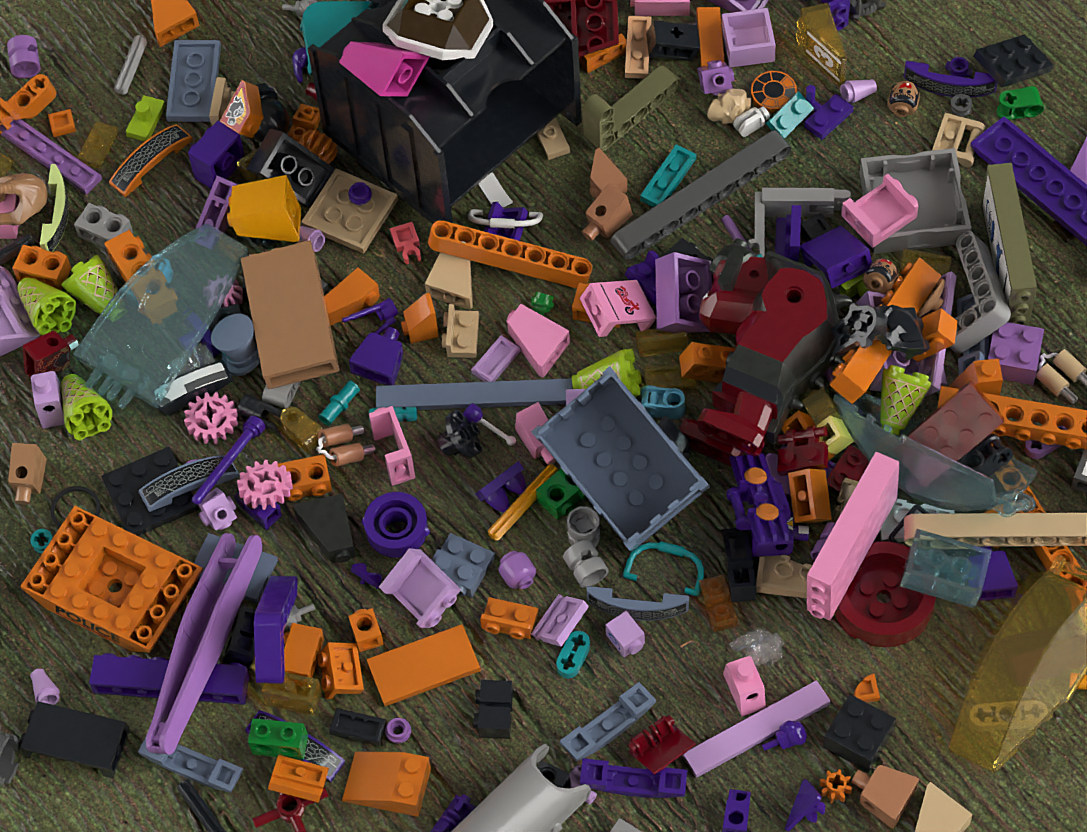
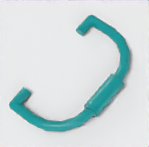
(671, 549)

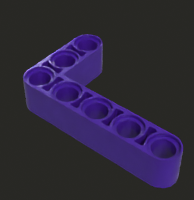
(269, 628)

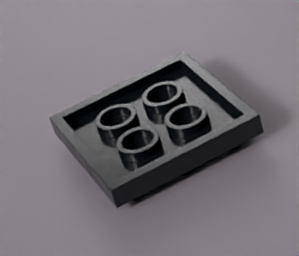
(124, 486)

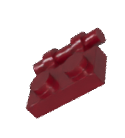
(802, 457)

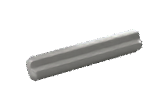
(130, 65)

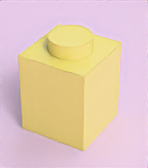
(838, 435)

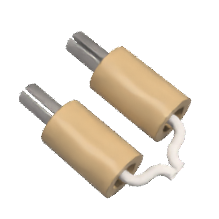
(1054, 381)

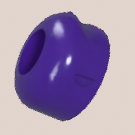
(395, 508)

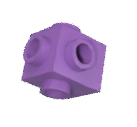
(708, 75)

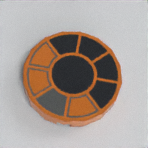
(772, 90)

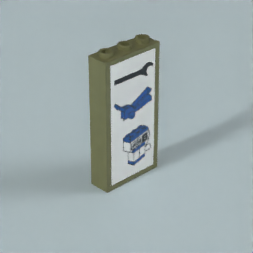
(1009, 241)

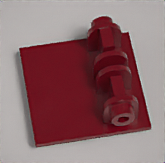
(850, 466)
(661, 746)

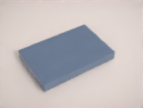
(261, 573)

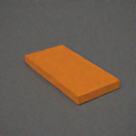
(423, 665)

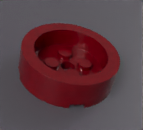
(878, 622)

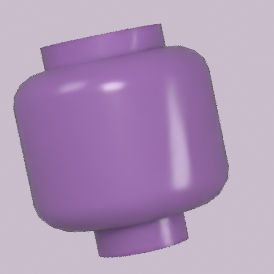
(517, 570)

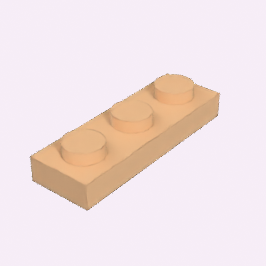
(637, 50)

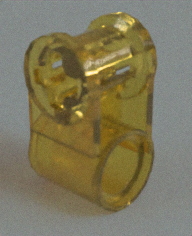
(300, 428)

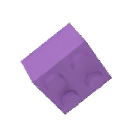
(1017, 351)

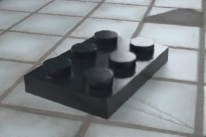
(1013, 60)

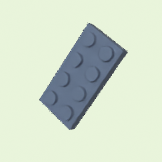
(192, 80)

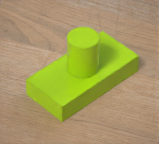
(145, 118)

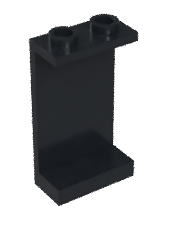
(75, 737)

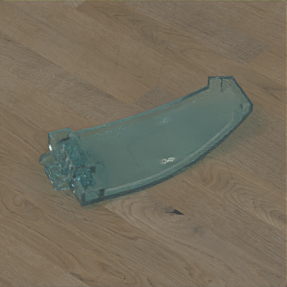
(161, 316)

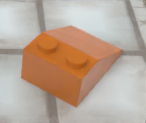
(388, 781)

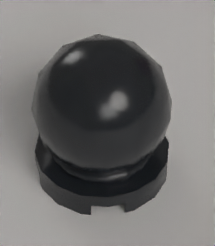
(274, 113)

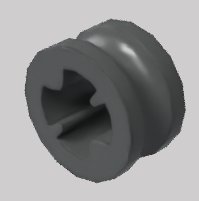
(962, 99)

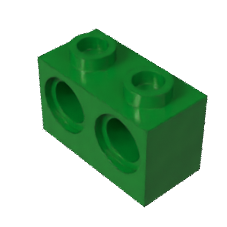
(559, 486)
(278, 738)

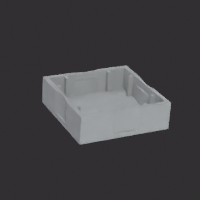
(935, 183)

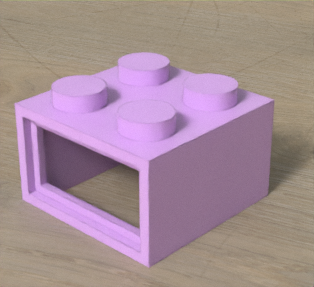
(748, 37)

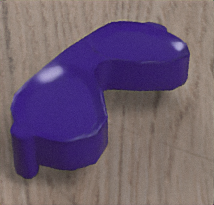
(373, 579)

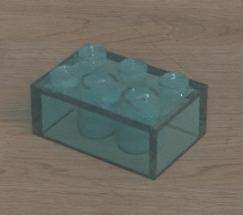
(945, 568)

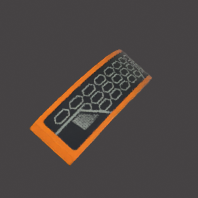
(146, 156)

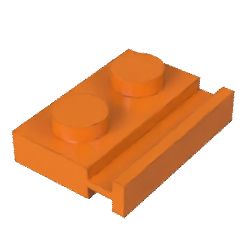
(298, 778)

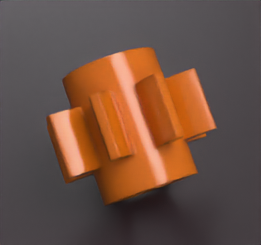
(835, 778)

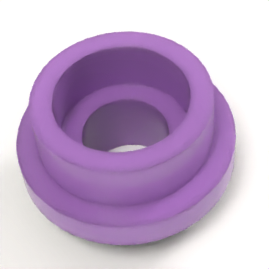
(398, 723)

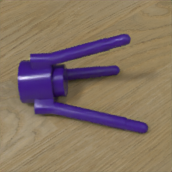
(384, 310)

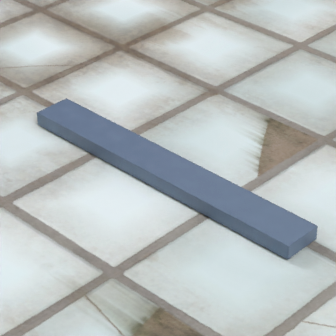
(480, 393)

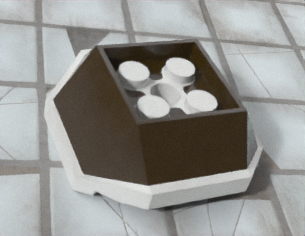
(439, 27)

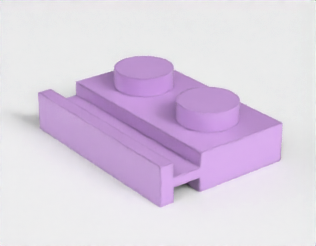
(560, 620)

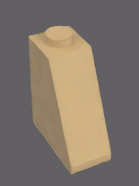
(451, 280)
(941, 813)

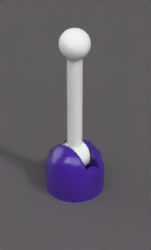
(475, 414)

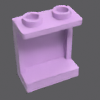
(421, 587)

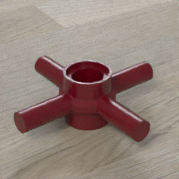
(288, 816)

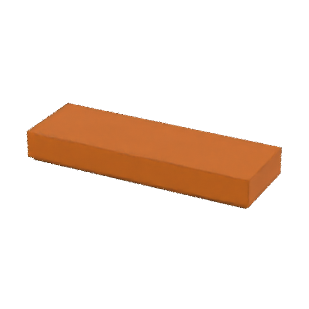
(709, 35)

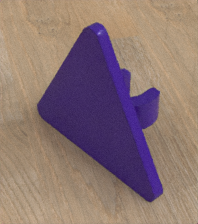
(805, 804)

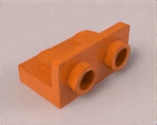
(509, 618)
(340, 669)

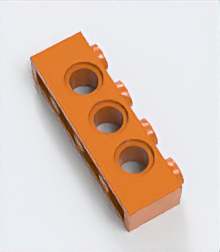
(122, 249)

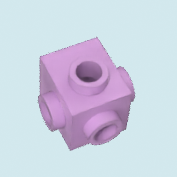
(217, 510)

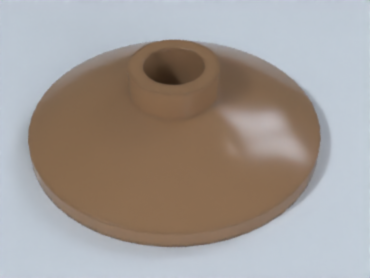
(933, 301)

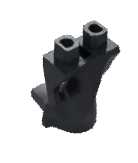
(891, 324)

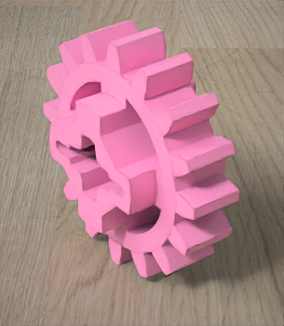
(223, 418)
(265, 484)

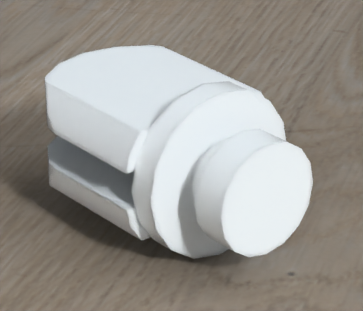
(751, 120)

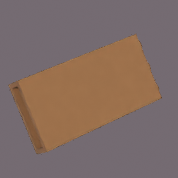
(289, 314)

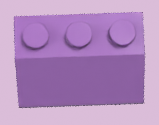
(679, 291)

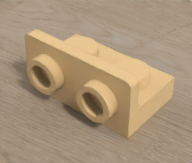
(221, 99)
(461, 333)

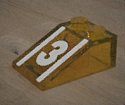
(821, 41)

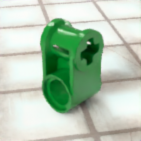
(1021, 102)

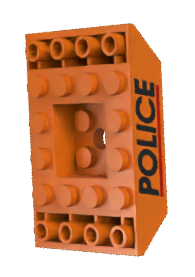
(91, 556)

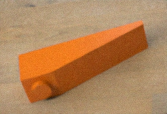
(351, 296)

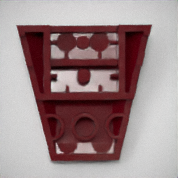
(591, 21)

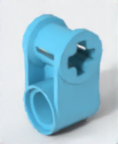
(660, 401)

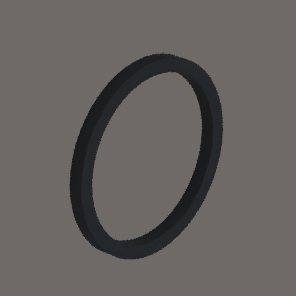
(71, 489)

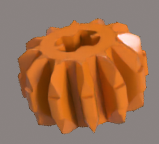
(319, 145)

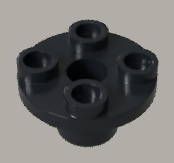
(460, 436)

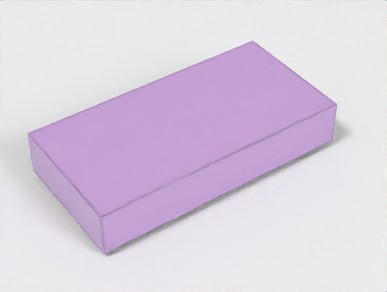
(495, 360)

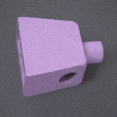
(47, 392)

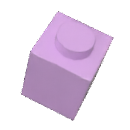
(625, 634)

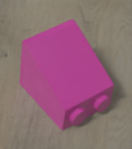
(384, 66)

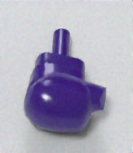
(790, 733)

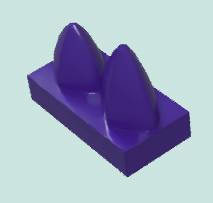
(495, 494)

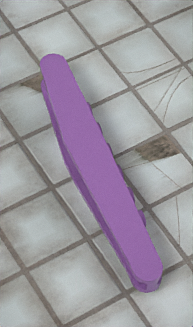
(201, 639)

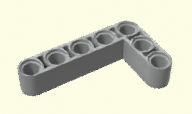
(991, 304)

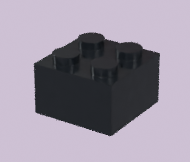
(859, 733)

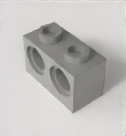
(101, 230)

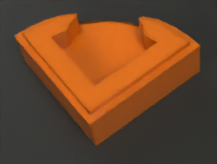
(867, 689)

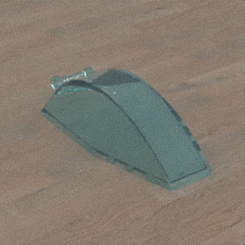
(930, 474)

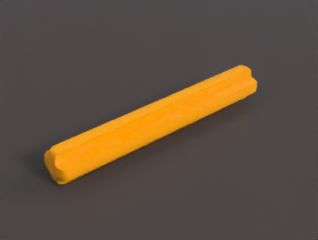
(520, 505)

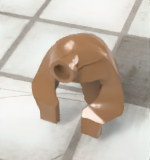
(32, 197)

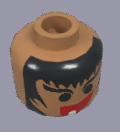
(903, 98)
(880, 276)

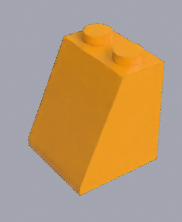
(265, 210)

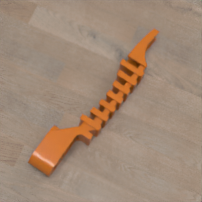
(36, 92)

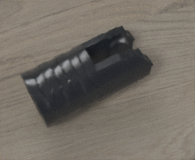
(252, 406)

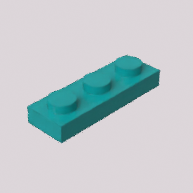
(668, 176)

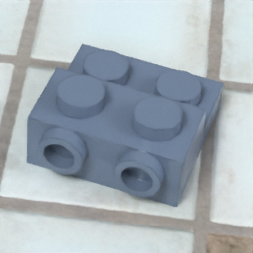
(463, 563)

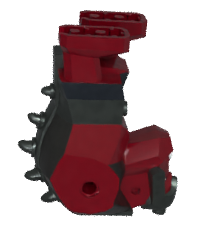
(782, 347)

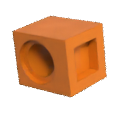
(365, 639)

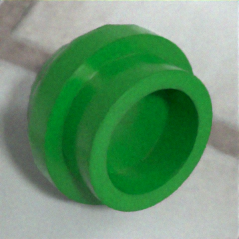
(542, 303)

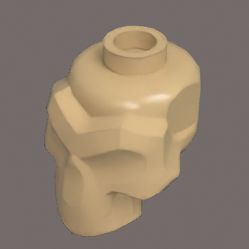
(729, 106)

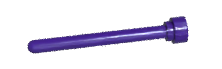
(252, 428)

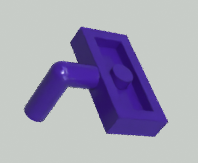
(826, 116)

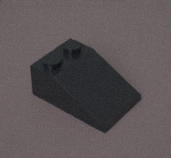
(285, 156)

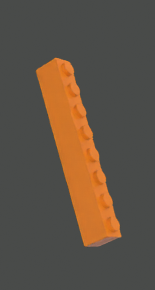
(863, 364)

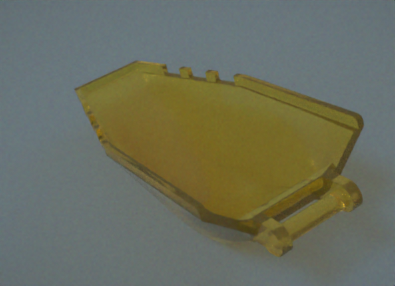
(1025, 667)

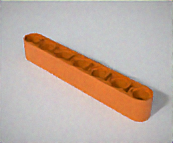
(499, 251)

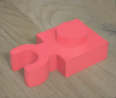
(406, 240)

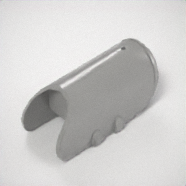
(525, 802)

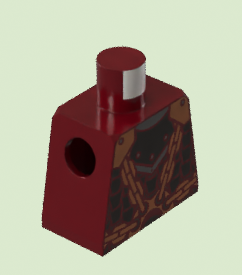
(48, 353)

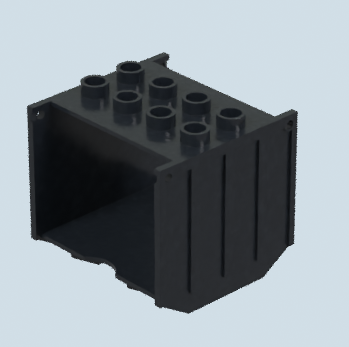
(460, 111)

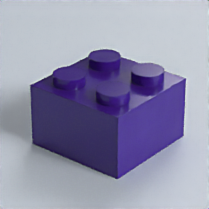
(216, 154)

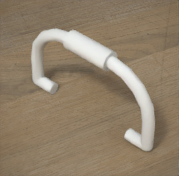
(504, 223)

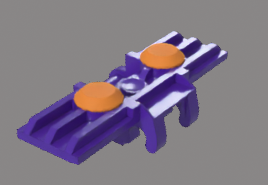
(771, 506)

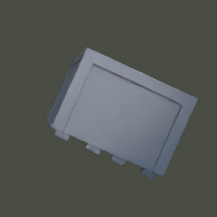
(621, 460)

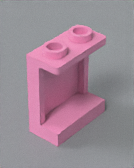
(881, 211)

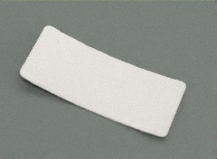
(494, 190)

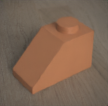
(603, 173)

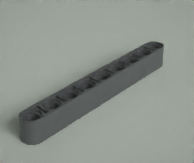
(700, 195)

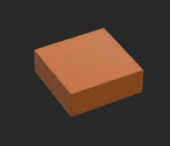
(62, 123)

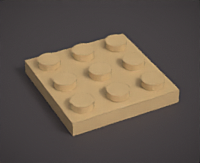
(344, 221)

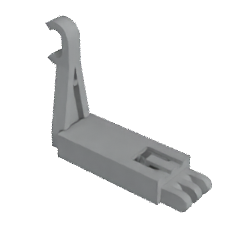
(779, 201)

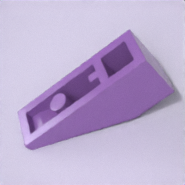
(217, 205)

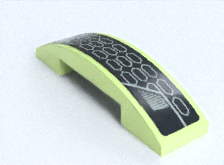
(52, 233)

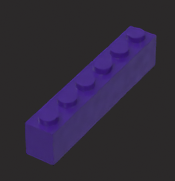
(145, 678)

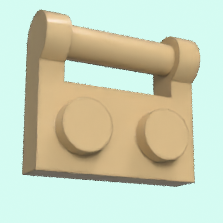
(951, 134)

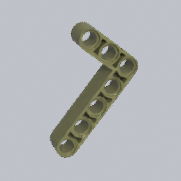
(607, 124)

